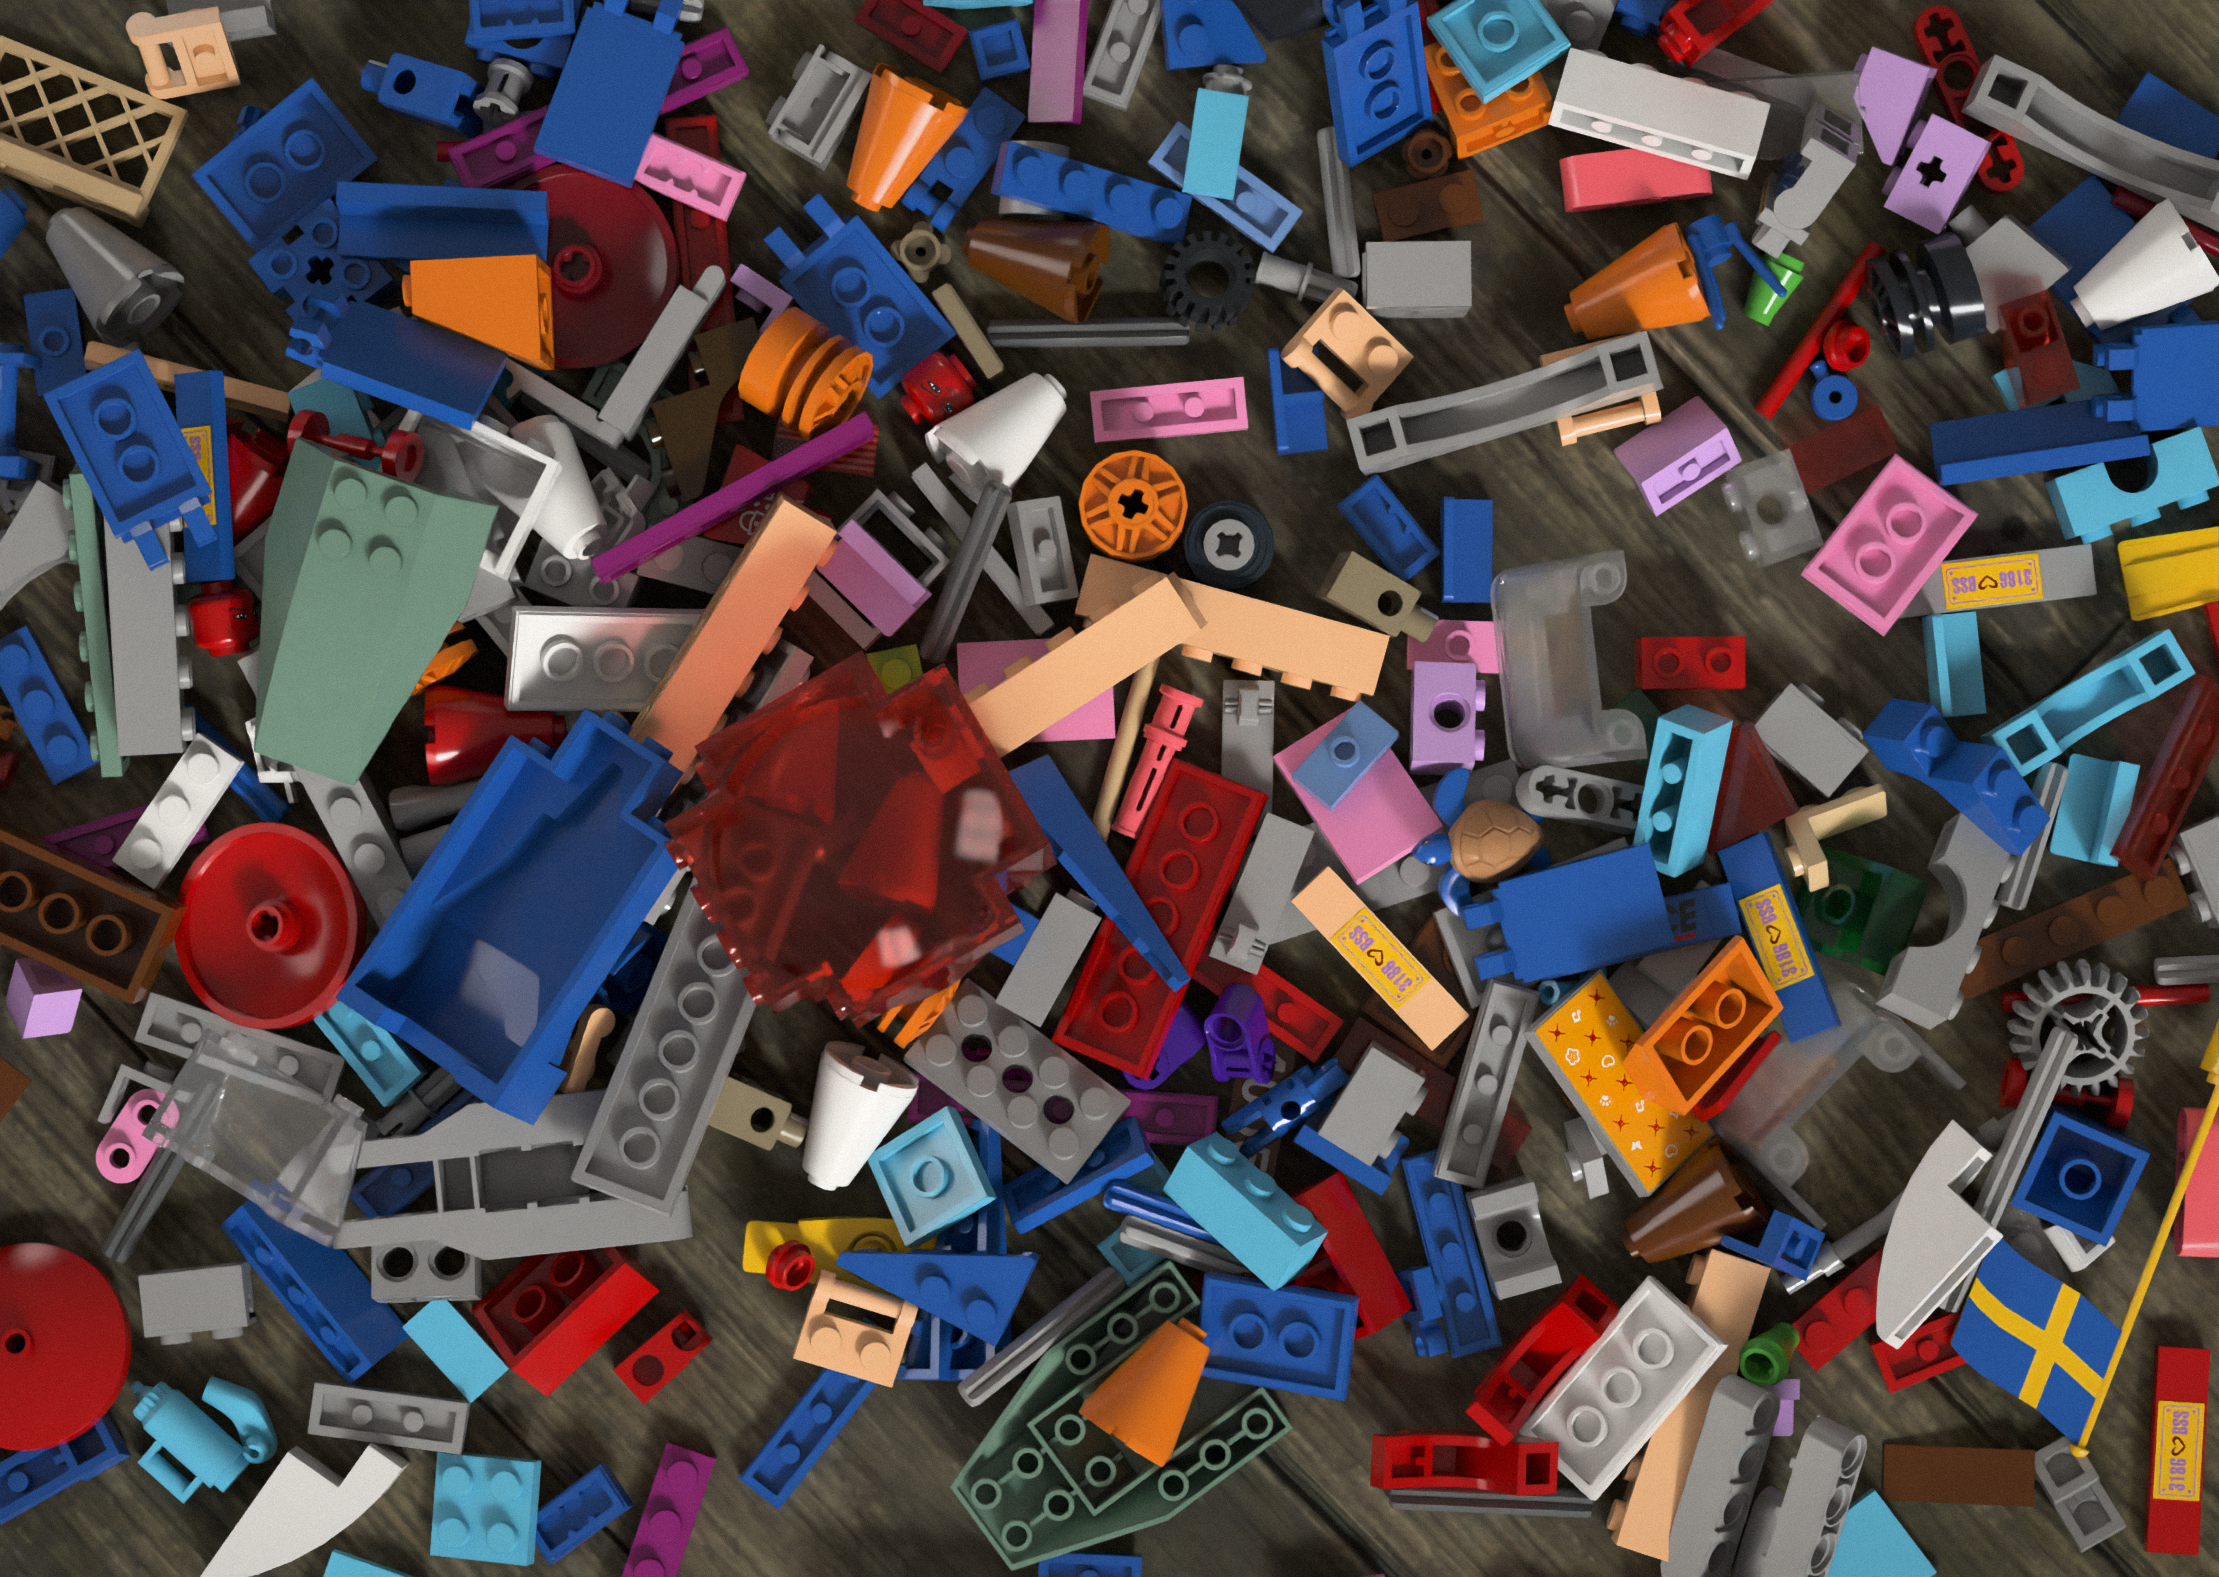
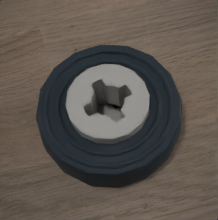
(1226, 567)

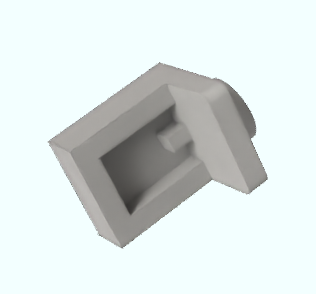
(1585, 1158)

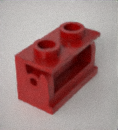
(1690, 663)

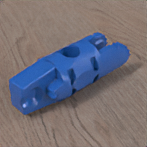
(1306, 1087)

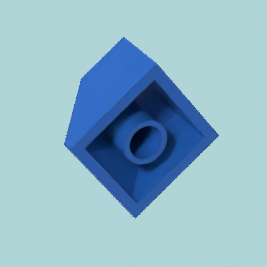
(2079, 1174)

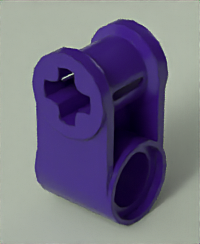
(1240, 1036)
(1182, 1042)

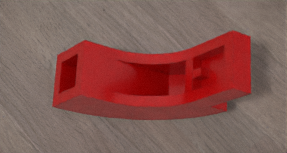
(1539, 1357)
(1464, 1461)

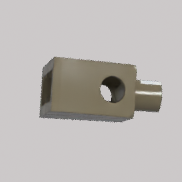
(1355, 587)
(770, 1122)

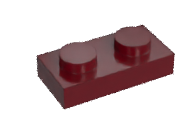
(914, 31)

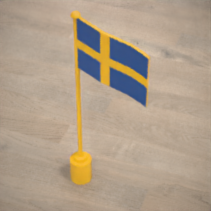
(2047, 1337)

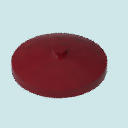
(608, 265)

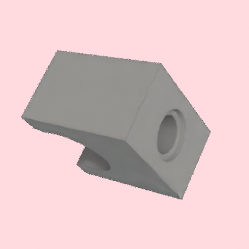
(1416, 279)
(1529, 1263)

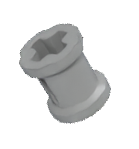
(503, 92)

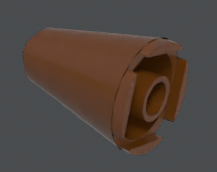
(1043, 260)
(1696, 1208)

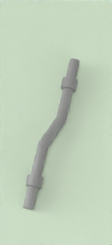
(1831, 1256)

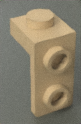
(1822, 821)

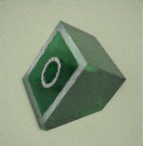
(1863, 911)

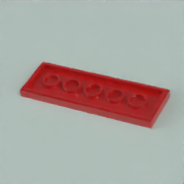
(1182, 876)

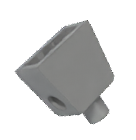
(2006, 260)

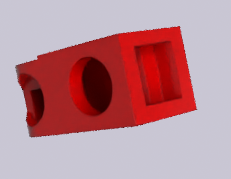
(663, 1356)

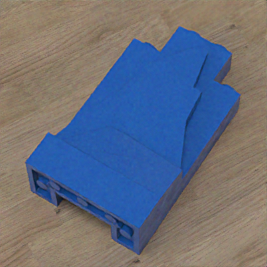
(523, 911)

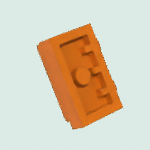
(1480, 125)

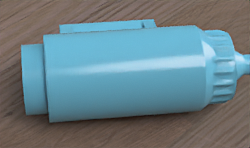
(189, 1437)

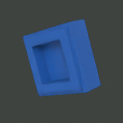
(999, 50)

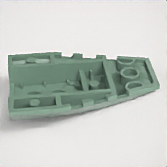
(355, 604)

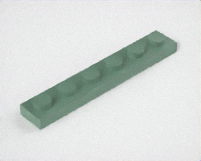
(91, 596)

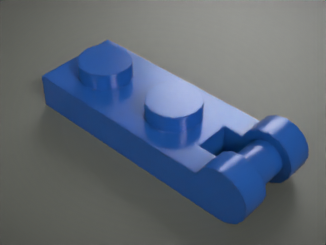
(965, 158)

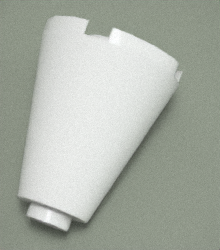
(2145, 272)
(998, 434)
(571, 512)
(852, 1111)

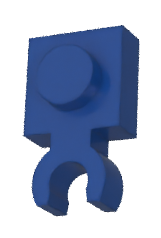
(1425, 1297)

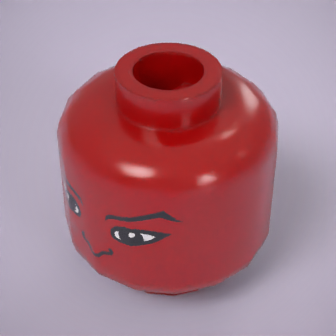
(937, 389)
(223, 618)

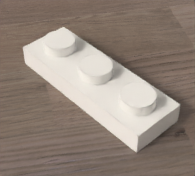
(178, 811)

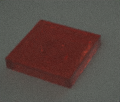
(1749, 791)

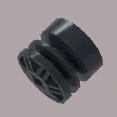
(1936, 293)

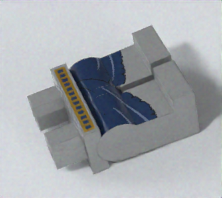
(1806, 180)

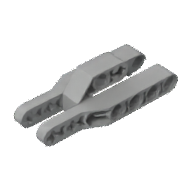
(498, 1159)
(1786, 1531)

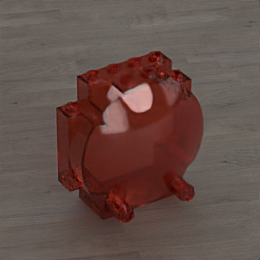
(858, 842)

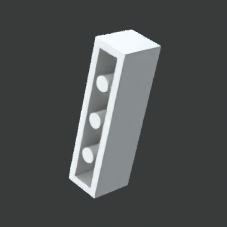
(1659, 113)

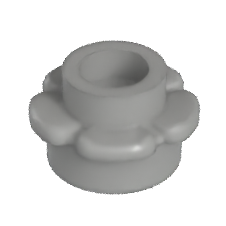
(1227, 79)

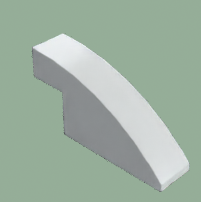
(1932, 1236)
(303, 1509)

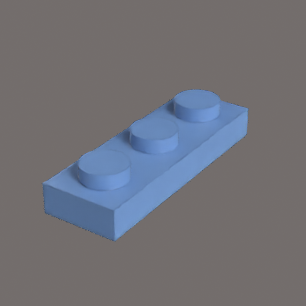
(1255, 208)

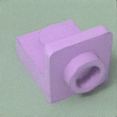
(758, 292)

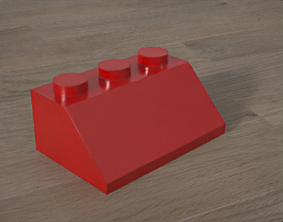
(1350, 1255)
(562, 1310)

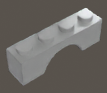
(1926, 980)

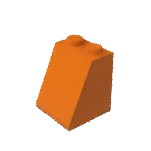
(489, 301)

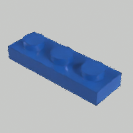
(43, 707)
(1042, 1195)

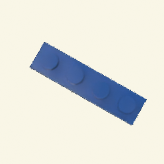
(1091, 193)

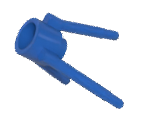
(1710, 245)

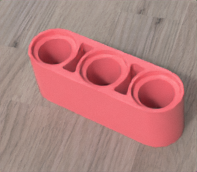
(1628, 179)
(2198, 1214)

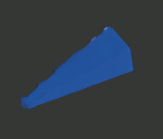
(1092, 864)
(937, 1347)

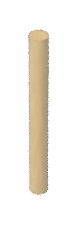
(1123, 747)

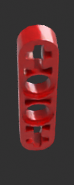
(1954, 100)

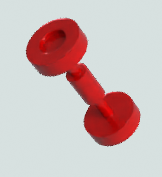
(400, 456)
(2117, 1102)

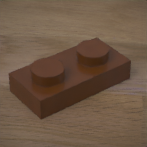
(1428, 207)

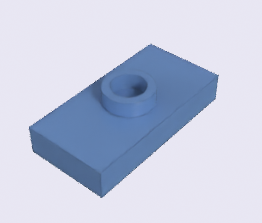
(1345, 755)

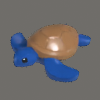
(1482, 842)

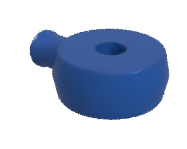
(1832, 383)

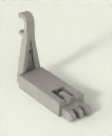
(644, 376)

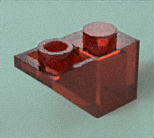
(2035, 350)

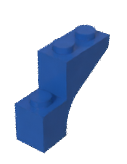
(1969, 775)

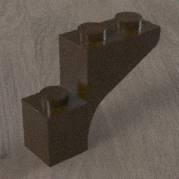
(687, 421)

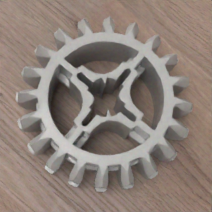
(2090, 1011)

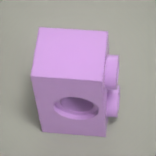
(1439, 688)

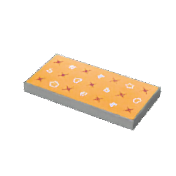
(1584, 1048)

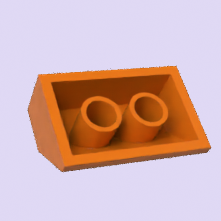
(1703, 1030)

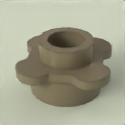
(920, 237)

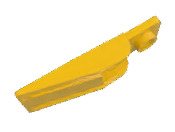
(2170, 572)
(826, 1241)

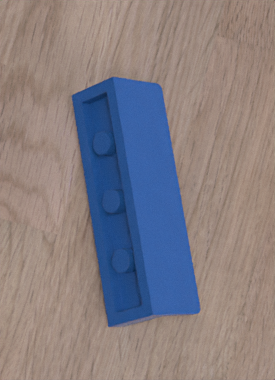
(439, 222)
(2029, 442)
(319, 1291)

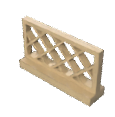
(63, 175)

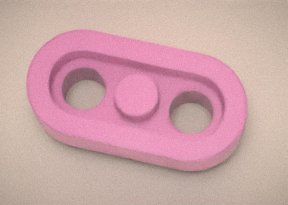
(127, 1134)

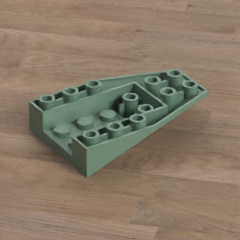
(1060, 1482)

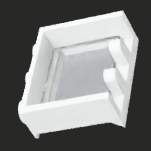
(491, 469)

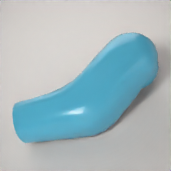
(248, 1415)

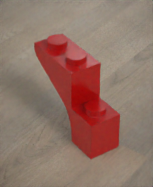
(1699, 26)

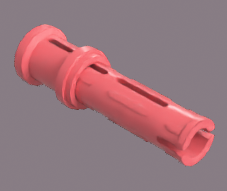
(1163, 737)

